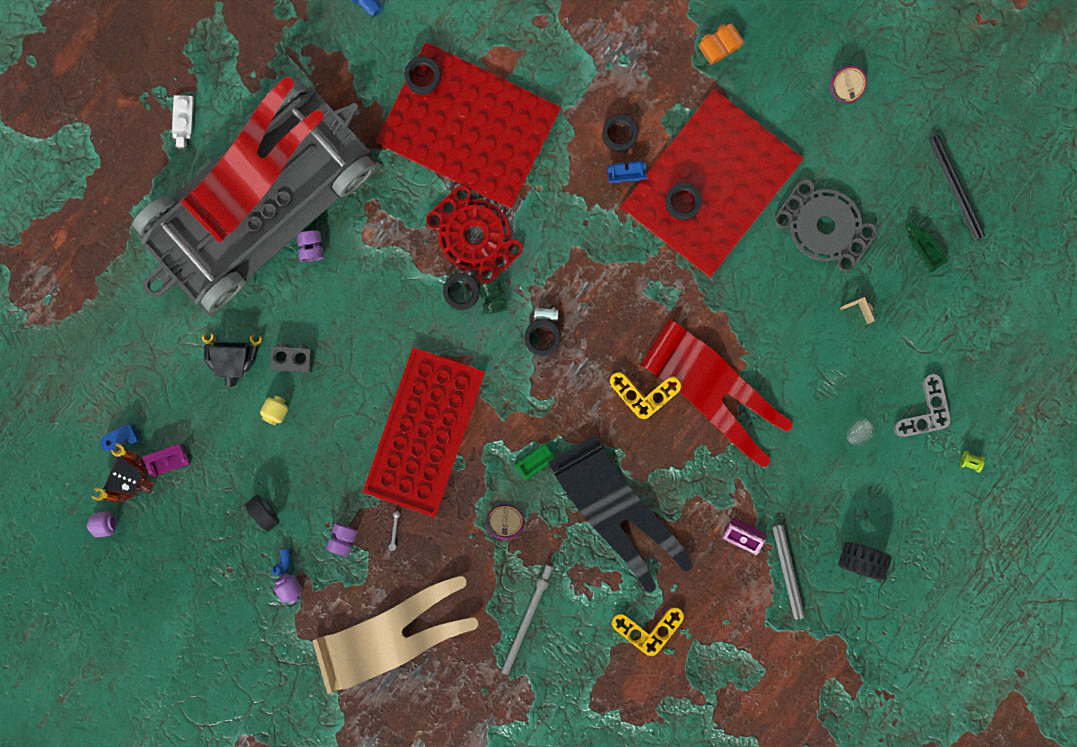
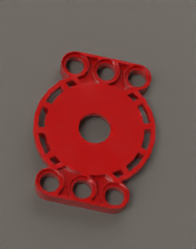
(460, 221)

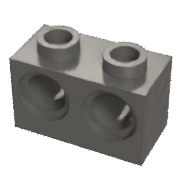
(291, 363)

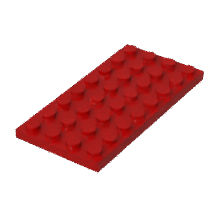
(424, 432)

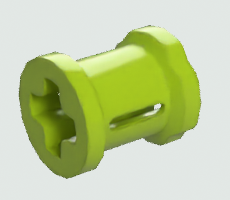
(966, 461)

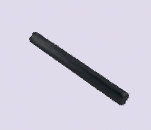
(956, 187)

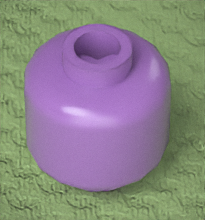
(102, 524)
(287, 588)

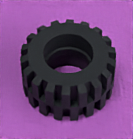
(865, 561)

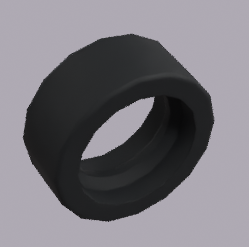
(422, 61)
(622, 119)
(686, 187)
(461, 277)
(542, 323)
(262, 513)

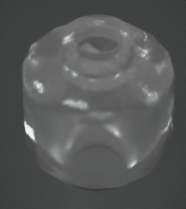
(860, 431)

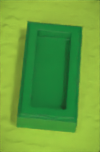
(535, 461)

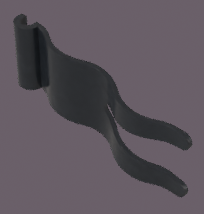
(607, 501)

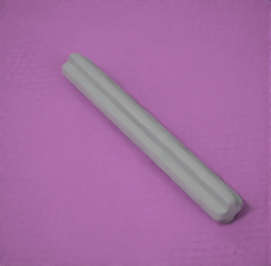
(788, 572)

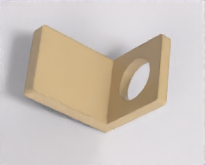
(866, 308)

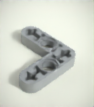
(930, 418)

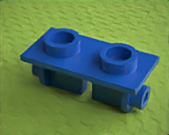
(618, 172)

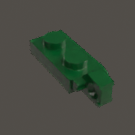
(926, 246)

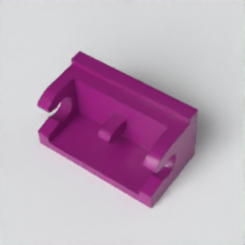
(166, 460)

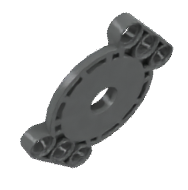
(806, 219)

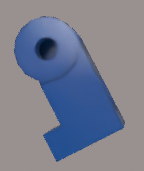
(122, 435)

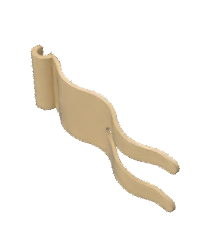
(380, 643)

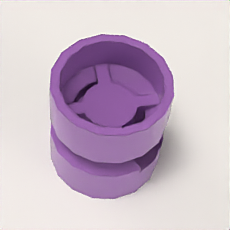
(310, 239)
(341, 540)

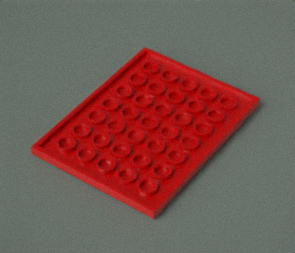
(470, 127)
(733, 167)

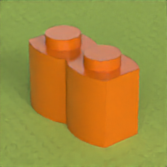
(721, 43)

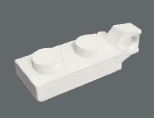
(182, 120)

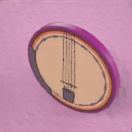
(848, 84)
(505, 521)

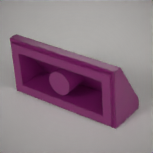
(744, 536)

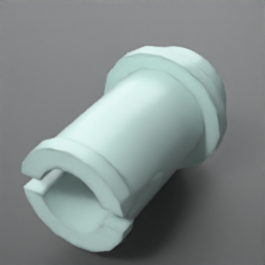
(546, 314)

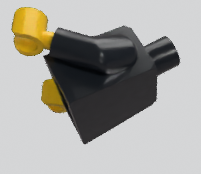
(230, 358)

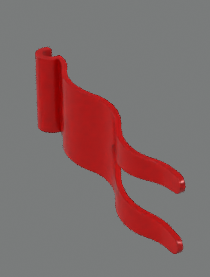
(242, 174)
(705, 382)

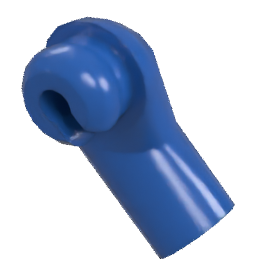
(284, 565)

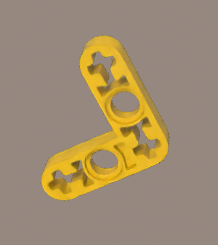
(648, 400)
(645, 637)

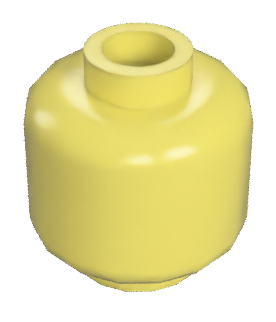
(274, 410)

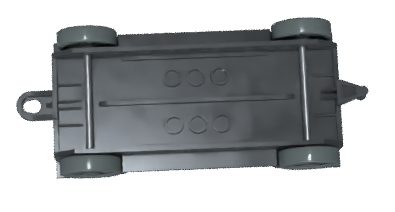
(320, 172)

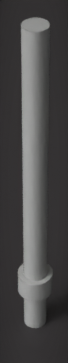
(542, 585)

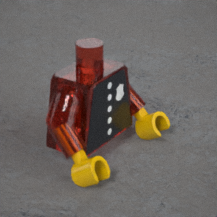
(126, 477)

